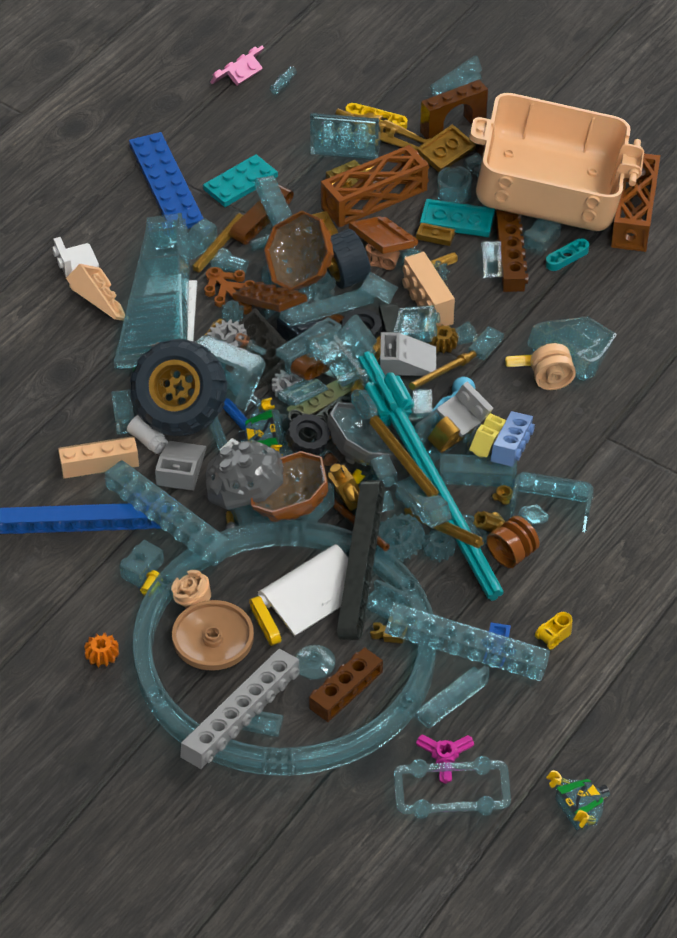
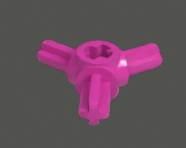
(445, 752)

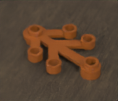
(216, 275)

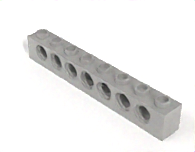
(239, 709)

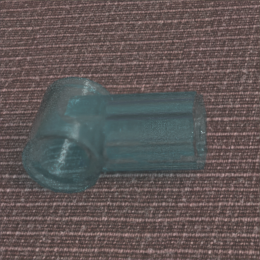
(225, 260)

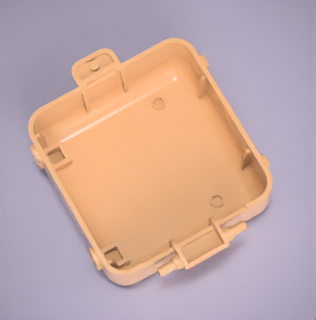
(554, 161)

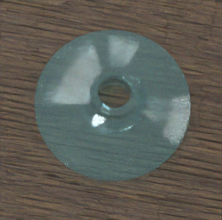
(468, 438)
(318, 667)

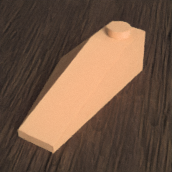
(94, 286)

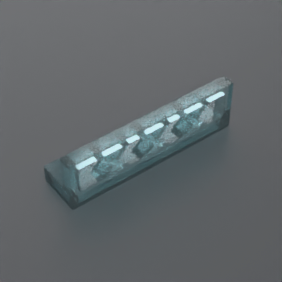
(297, 346)
(452, 696)

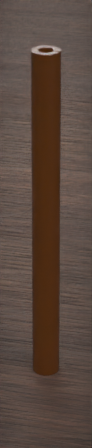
(349, 516)

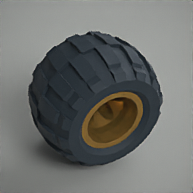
(150, 394)

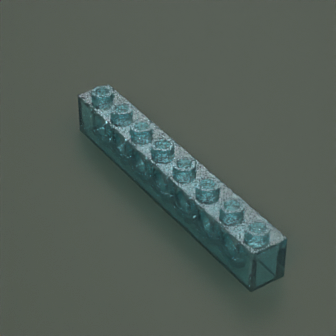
(168, 513)
(467, 641)

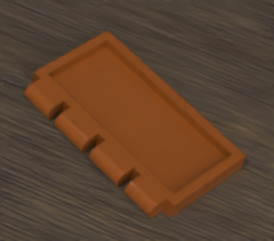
(383, 234)

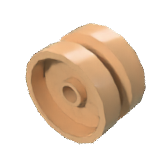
(553, 366)

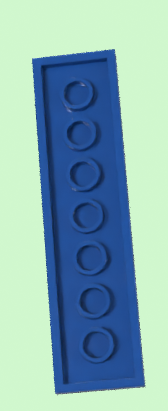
(165, 177)

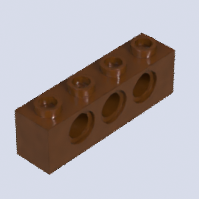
(336, 695)

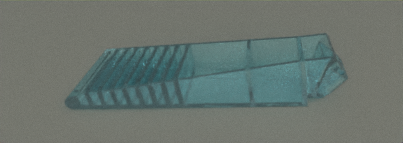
(159, 290)

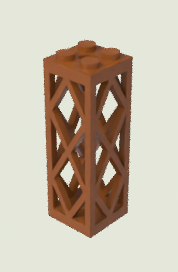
(413, 174)
(632, 221)

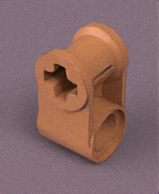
(385, 261)

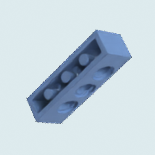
(512, 439)

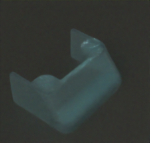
(246, 371)
(553, 487)

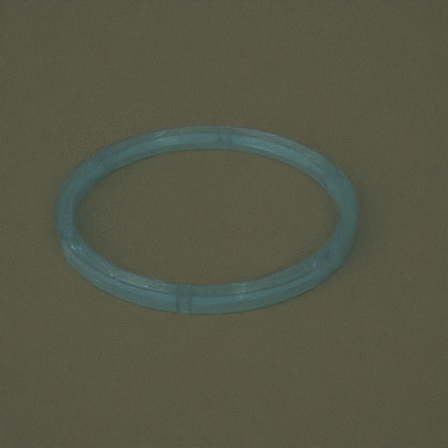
(293, 759)

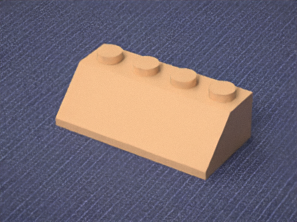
(97, 456)

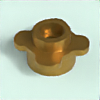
(503, 494)

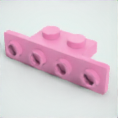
(242, 69)

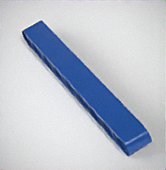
(73, 518)

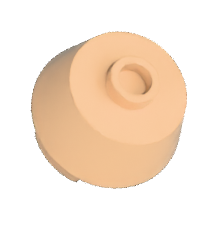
(191, 589)

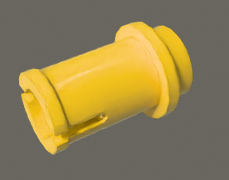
(151, 576)

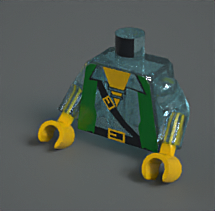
(264, 426)
(579, 799)

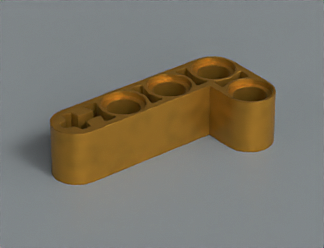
(445, 434)

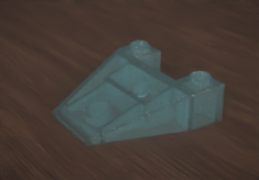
(583, 337)

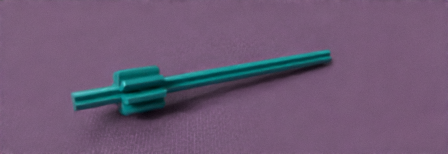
(395, 407)

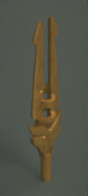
(391, 129)

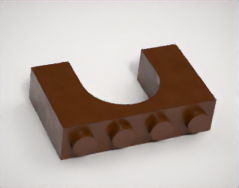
(435, 109)

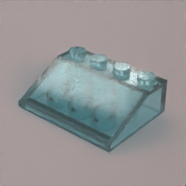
(345, 136)

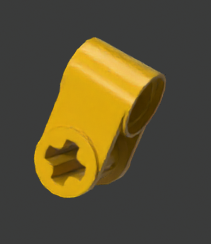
(555, 629)

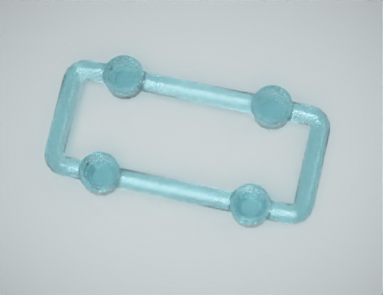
(423, 808)

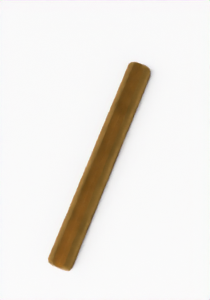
(218, 243)

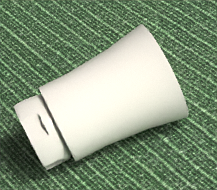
(149, 437)

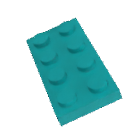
(238, 180)
(457, 216)

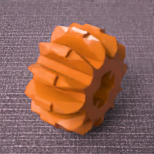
(101, 650)

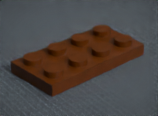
(270, 296)

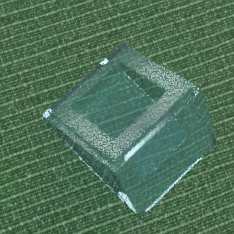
(466, 333)

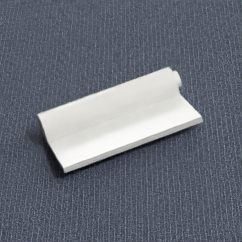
(309, 590)

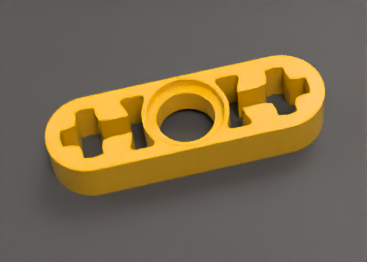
(265, 620)

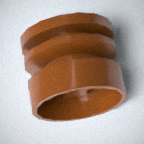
(513, 541)

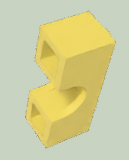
(486, 435)

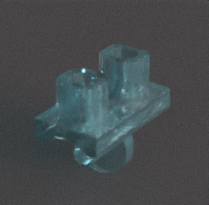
(379, 287)

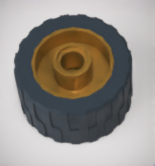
(350, 259)

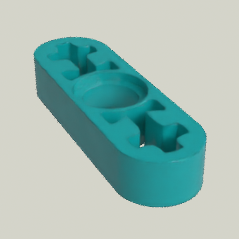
(576, 248)

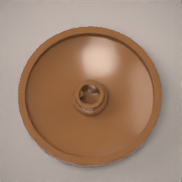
(212, 635)

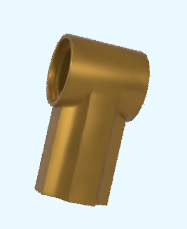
(488, 521)

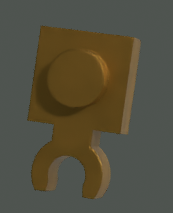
(379, 633)

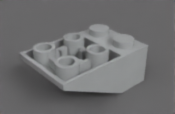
(406, 355)
(179, 465)

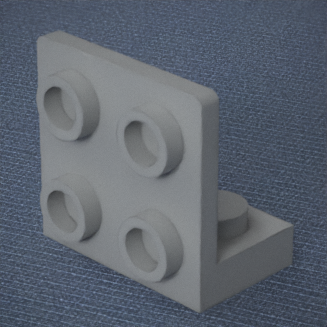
(466, 409)

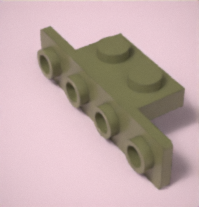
(323, 399)

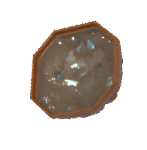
(299, 251)
(301, 490)

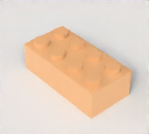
(428, 287)

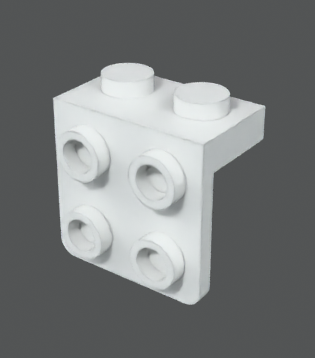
(71, 257)

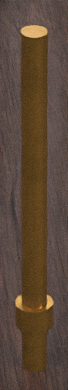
(461, 360)

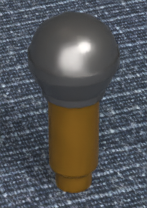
(230, 520)

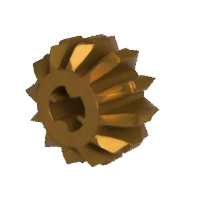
(445, 339)

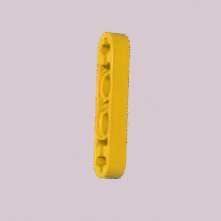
(355, 108)

